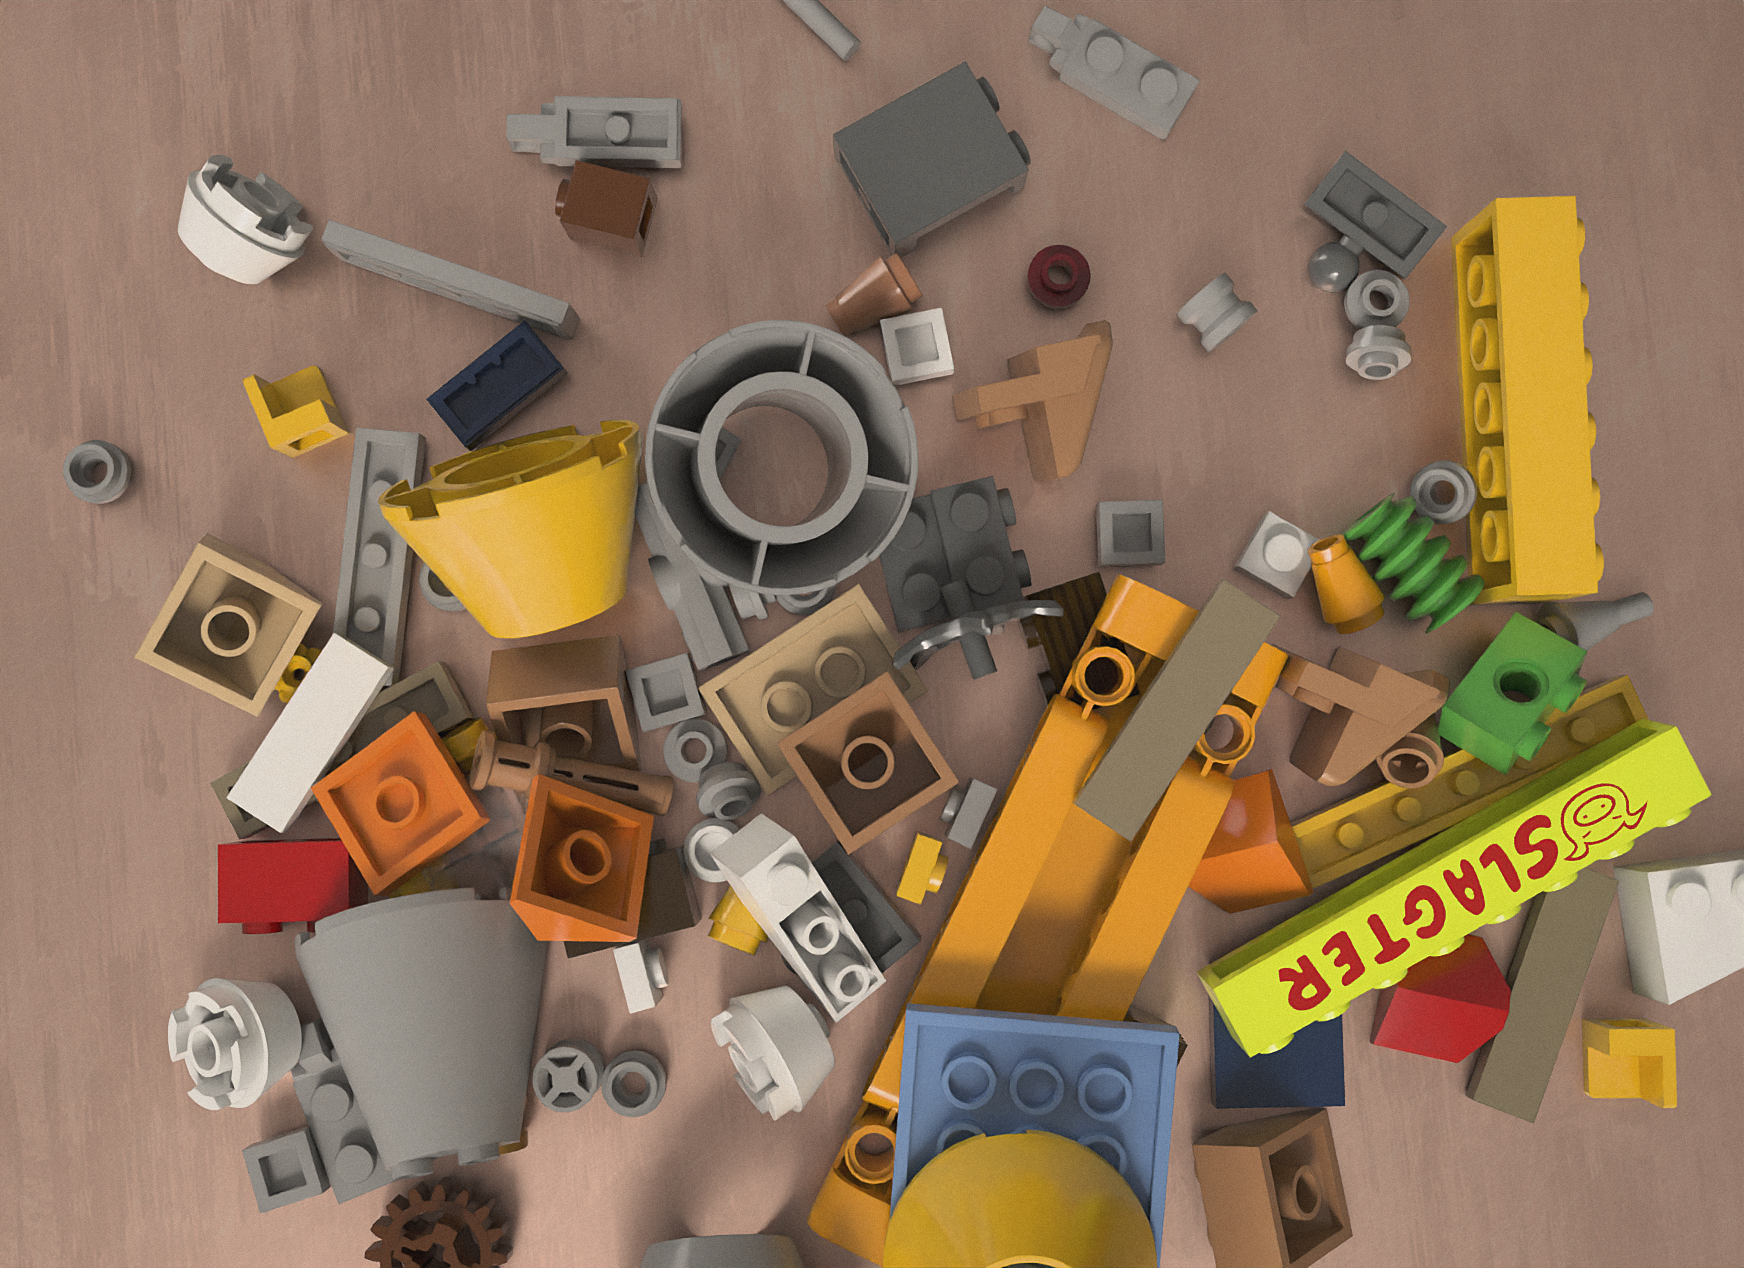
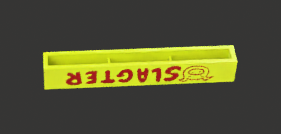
(1454, 885)

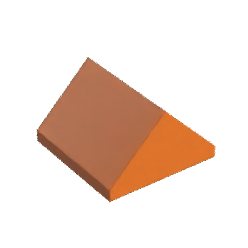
(580, 865)

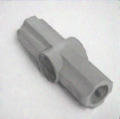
(694, 594)

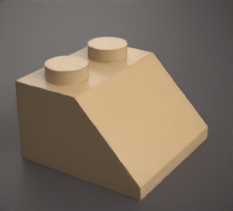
(229, 625)

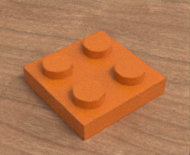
(400, 804)

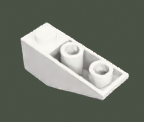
(798, 914)

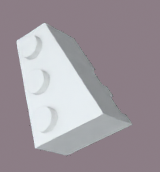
(1682, 922)

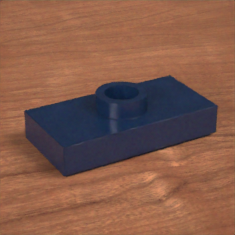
(497, 386)

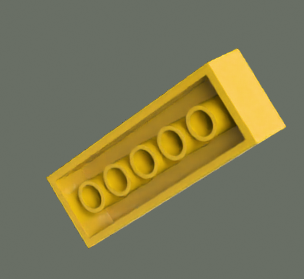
(1526, 401)

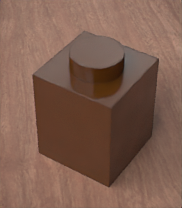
(606, 208)

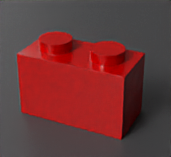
(286, 882)

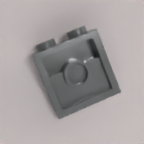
(948, 539)

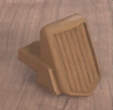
(1054, 396)
(1355, 711)

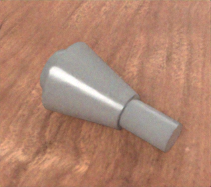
(1592, 621)

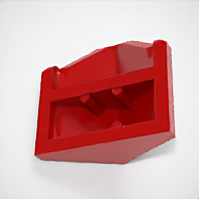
(1444, 1004)

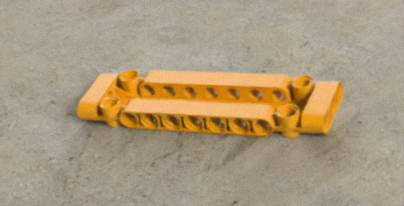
(1055, 901)

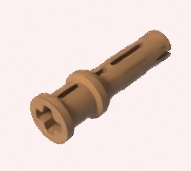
(523, 763)

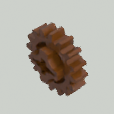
(414, 1241)

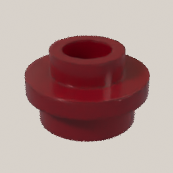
(1054, 294)

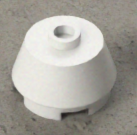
(240, 223)
(235, 1040)
(776, 1048)

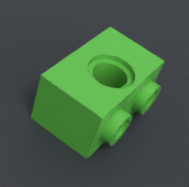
(1521, 660)

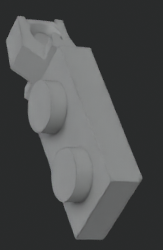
(1114, 70)
(602, 132)
(336, 1118)

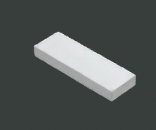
(310, 733)

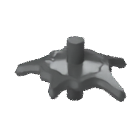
(970, 629)

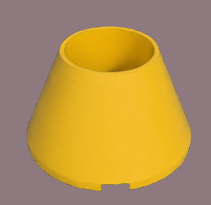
(528, 526)
(1019, 1203)

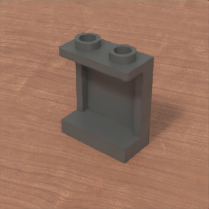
(930, 157)

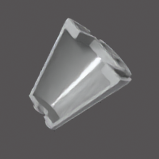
(430, 1020)

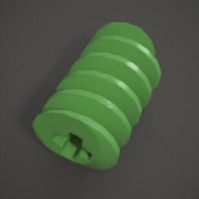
(1415, 561)

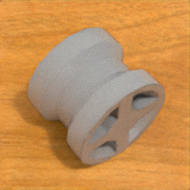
(1216, 312)
(559, 1084)

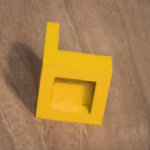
(296, 411)
(1629, 1060)

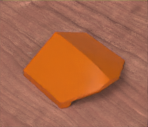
(1253, 851)

